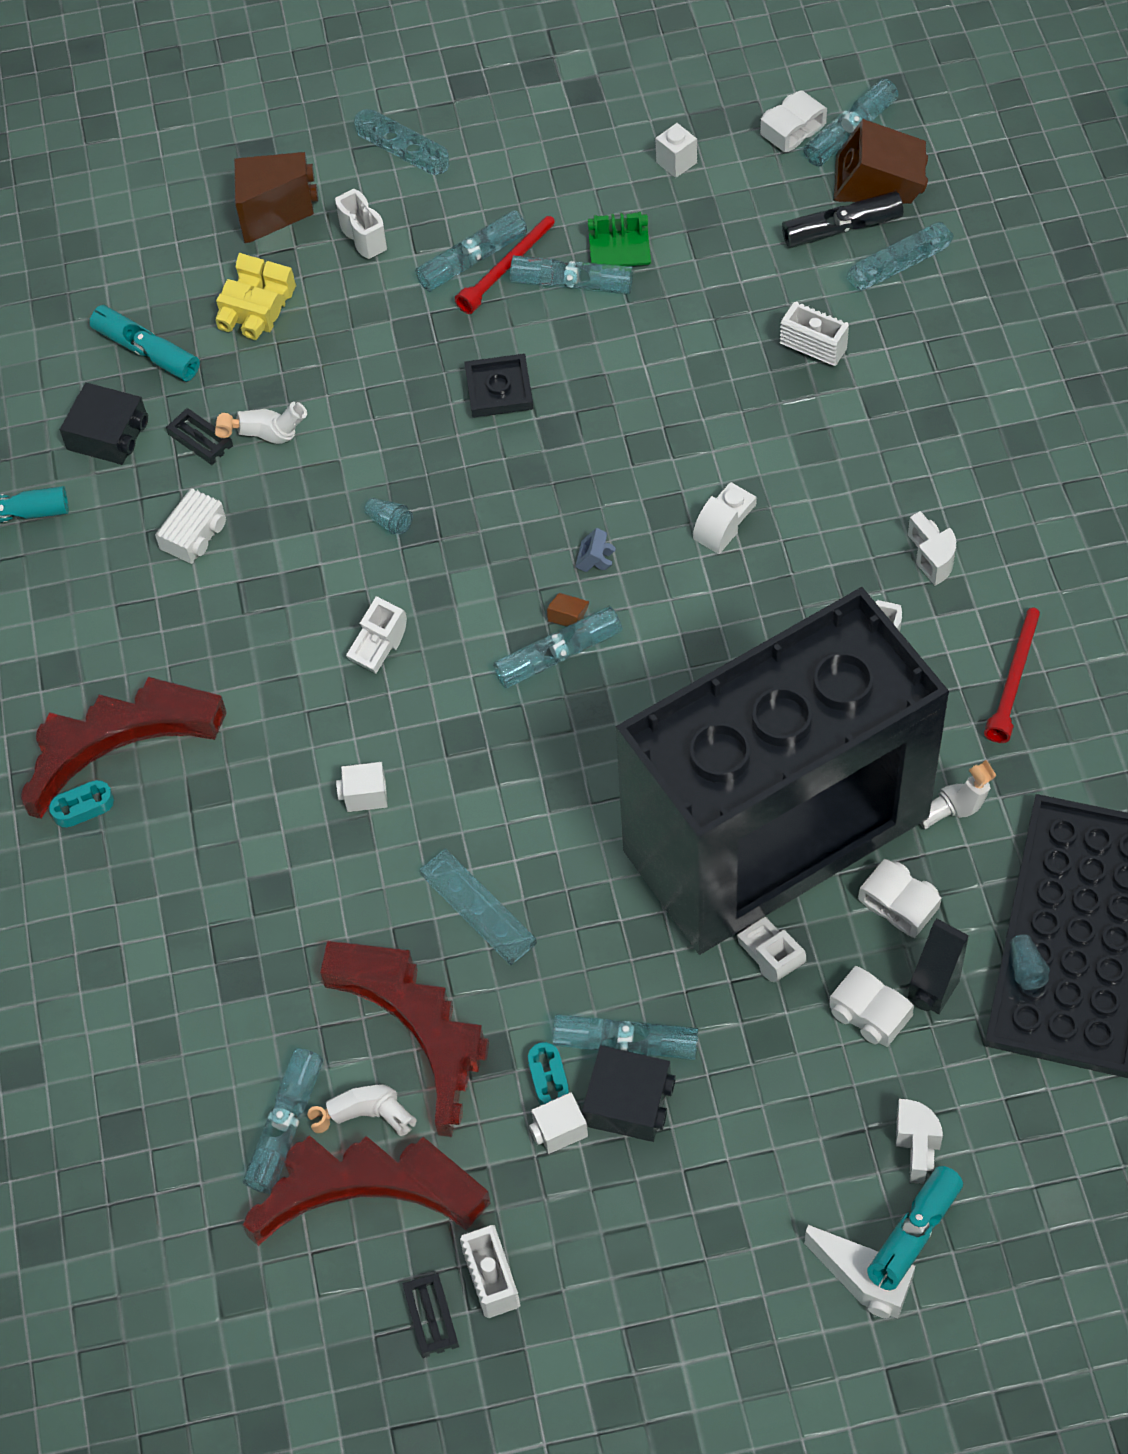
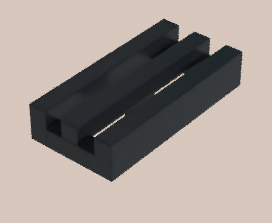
(188, 442)
(439, 1344)

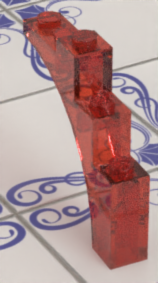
(111, 723)
(389, 980)
(319, 1178)

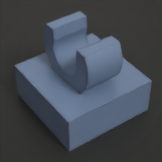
(592, 551)

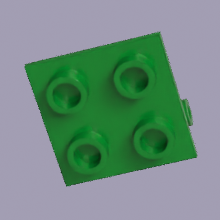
(619, 240)

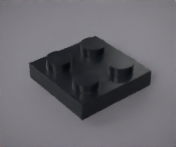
(498, 385)

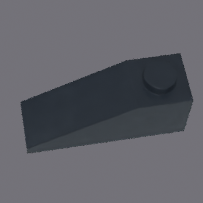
(938, 967)

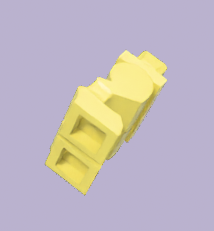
(255, 297)

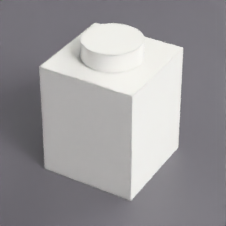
(676, 150)
(362, 787)
(558, 1123)

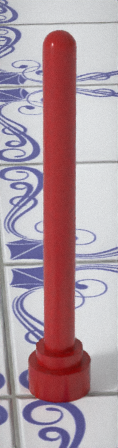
(470, 298)
(1000, 725)

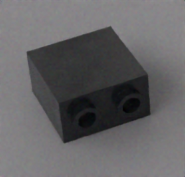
(104, 423)
(628, 1093)

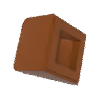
(566, 609)

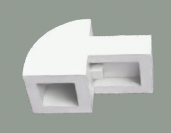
(721, 516)
(935, 549)
(381, 631)
(771, 949)
(922, 1133)

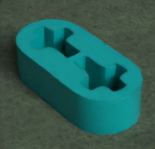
(81, 803)
(541, 1078)

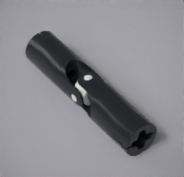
(855, 216)

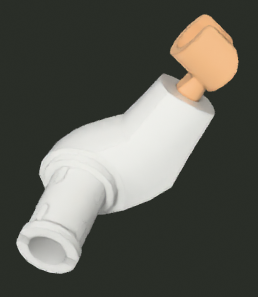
(263, 423)
(962, 799)
(364, 1101)

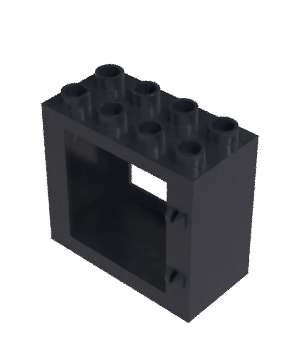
(780, 768)

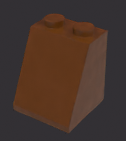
(880, 162)
(273, 192)

